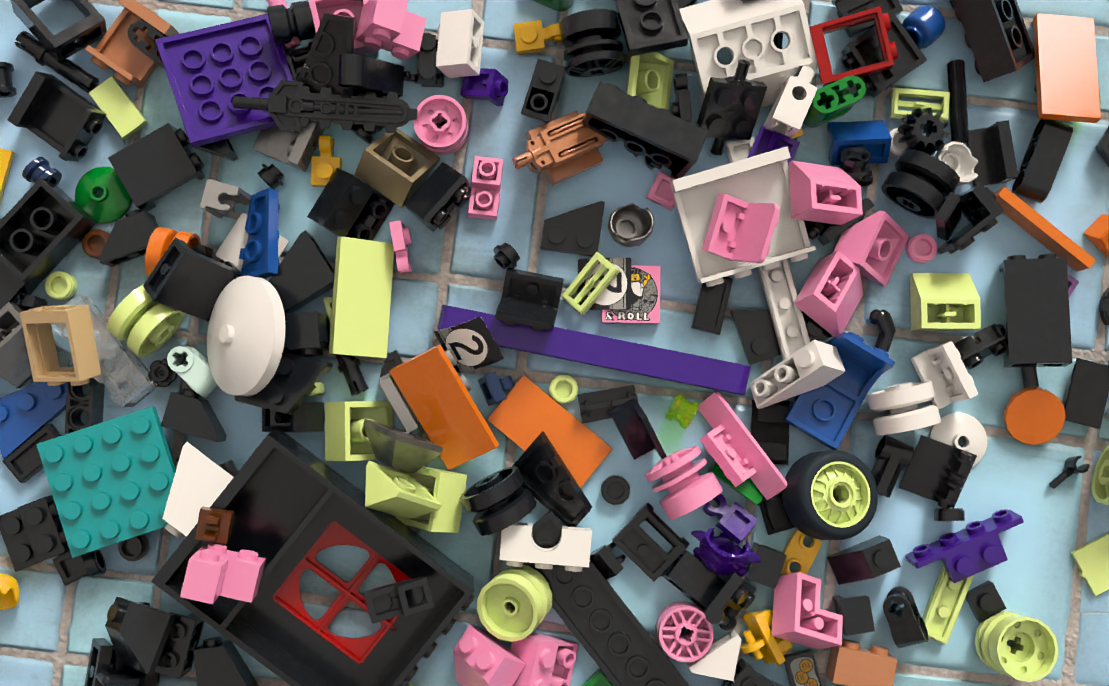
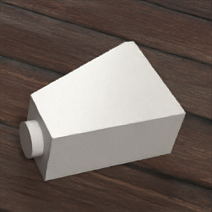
(195, 485)

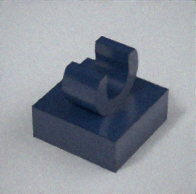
(493, 388)

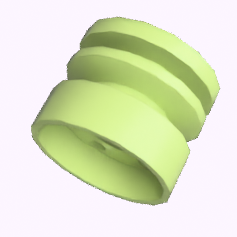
(1031, 649)

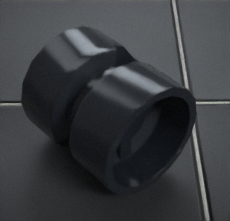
(291, 22)

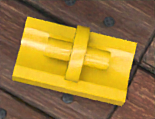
(759, 638)

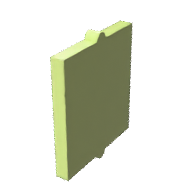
(1094, 563)

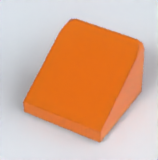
(1099, 233)

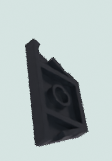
(289, 385)

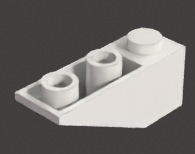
(797, 374)

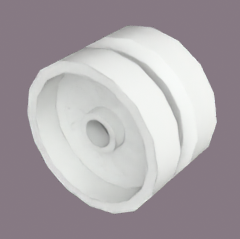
(904, 409)

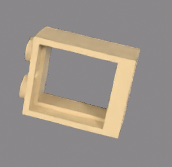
(42, 347)

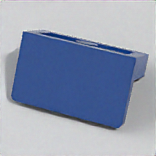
(864, 134)

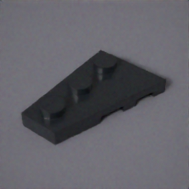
(759, 336)

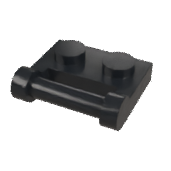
(643, 548)
(729, 602)

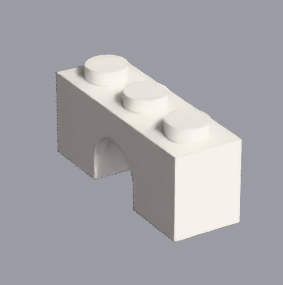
(571, 551)

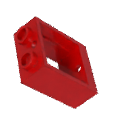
(882, 25)

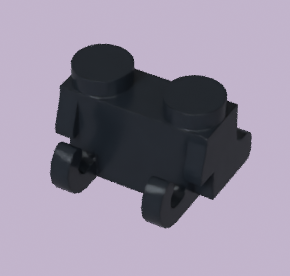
(426, 64)

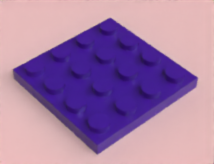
(216, 65)

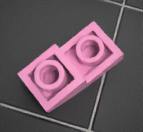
(485, 188)

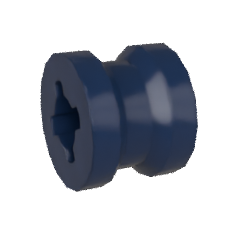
(39, 169)

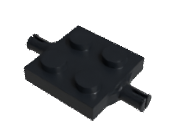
(731, 107)

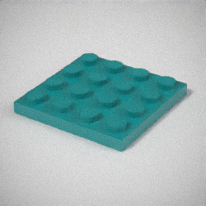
(110, 480)

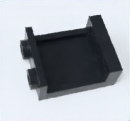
(57, 116)
(156, 165)
(189, 280)

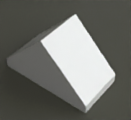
(720, 659)

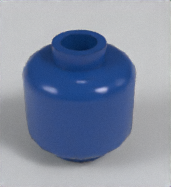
(924, 25)

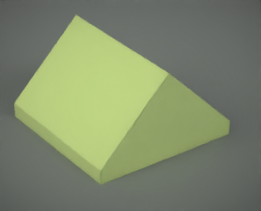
(651, 78)
(396, 493)

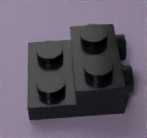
(866, 51)
(33, 533)

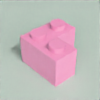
(391, 28)
(222, 572)
(799, 615)

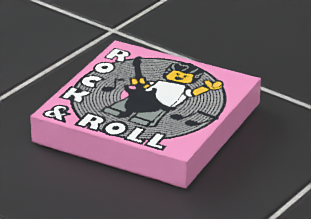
(644, 298)

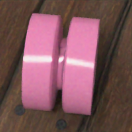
(430, 116)
(699, 633)

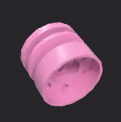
(683, 482)

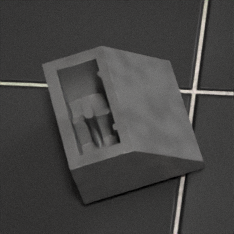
(13, 350)

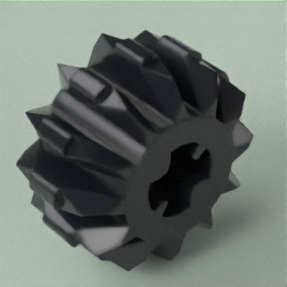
(931, 127)

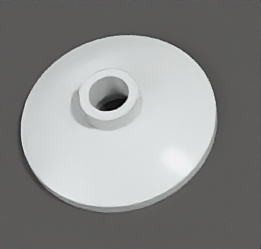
(961, 424)

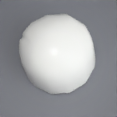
(959, 159)

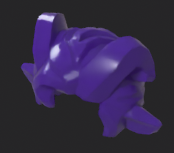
(723, 555)

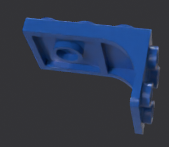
(831, 408)

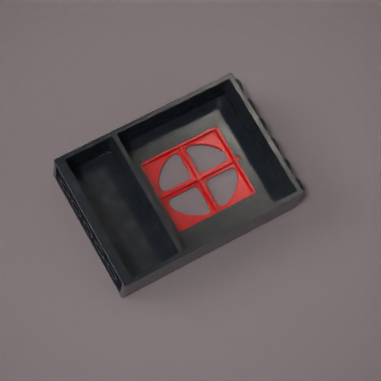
(287, 512)

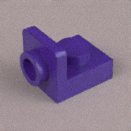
(487, 86)

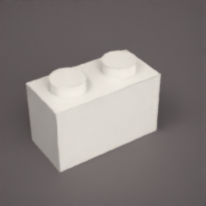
(459, 43)

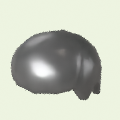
(630, 225)

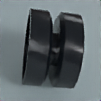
(920, 183)
(498, 501)

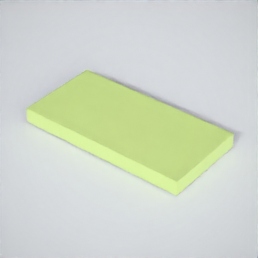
(361, 298)

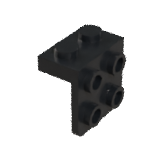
(981, 211)
(529, 299)

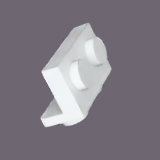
(947, 373)

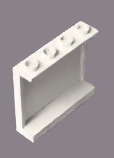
(752, 180)

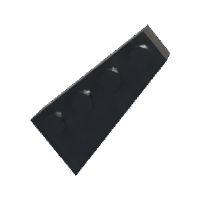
(645, 129)

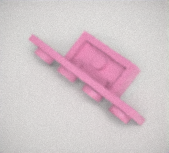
(737, 449)

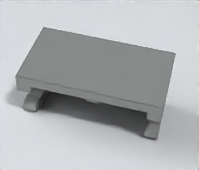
(221, 198)

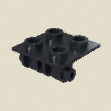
(937, 471)

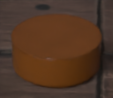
(94, 242)

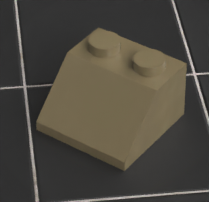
(396, 166)

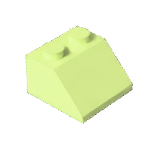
(345, 429)
(446, 489)

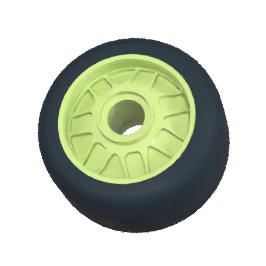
(830, 495)

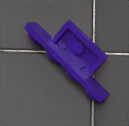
(969, 549)

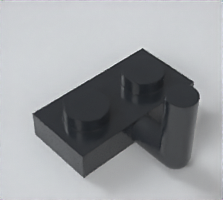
(99, 662)

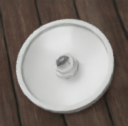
(246, 336)

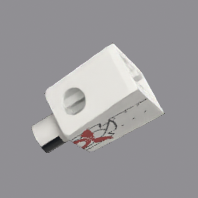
(787, 112)

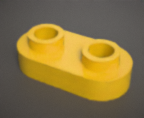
(799, 553)

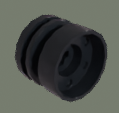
(592, 43)

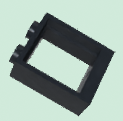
(69, 40)

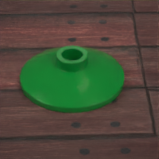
(114, 201)

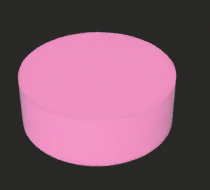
(921, 248)

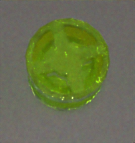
(682, 411)

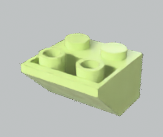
(944, 302)

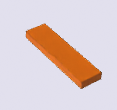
(1043, 230)

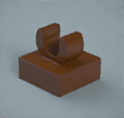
(214, 525)

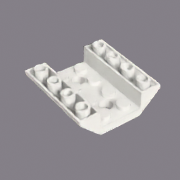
(748, 34)

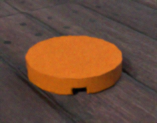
(1034, 415)

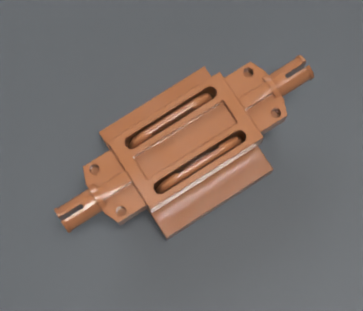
(561, 148)

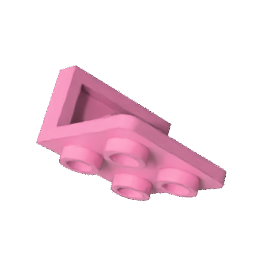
(741, 229)

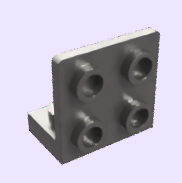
(289, 146)

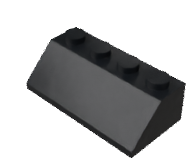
(995, 35)

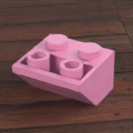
(823, 194)
(831, 292)
(547, 660)

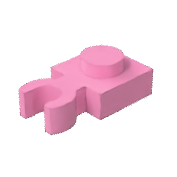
(401, 239)

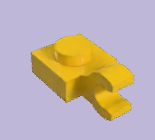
(531, 36)
(324, 165)

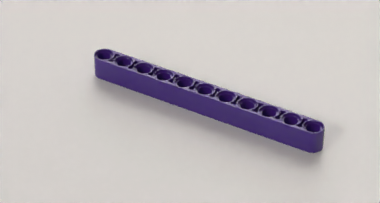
(609, 352)

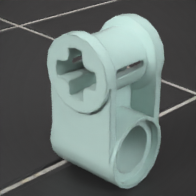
(196, 372)

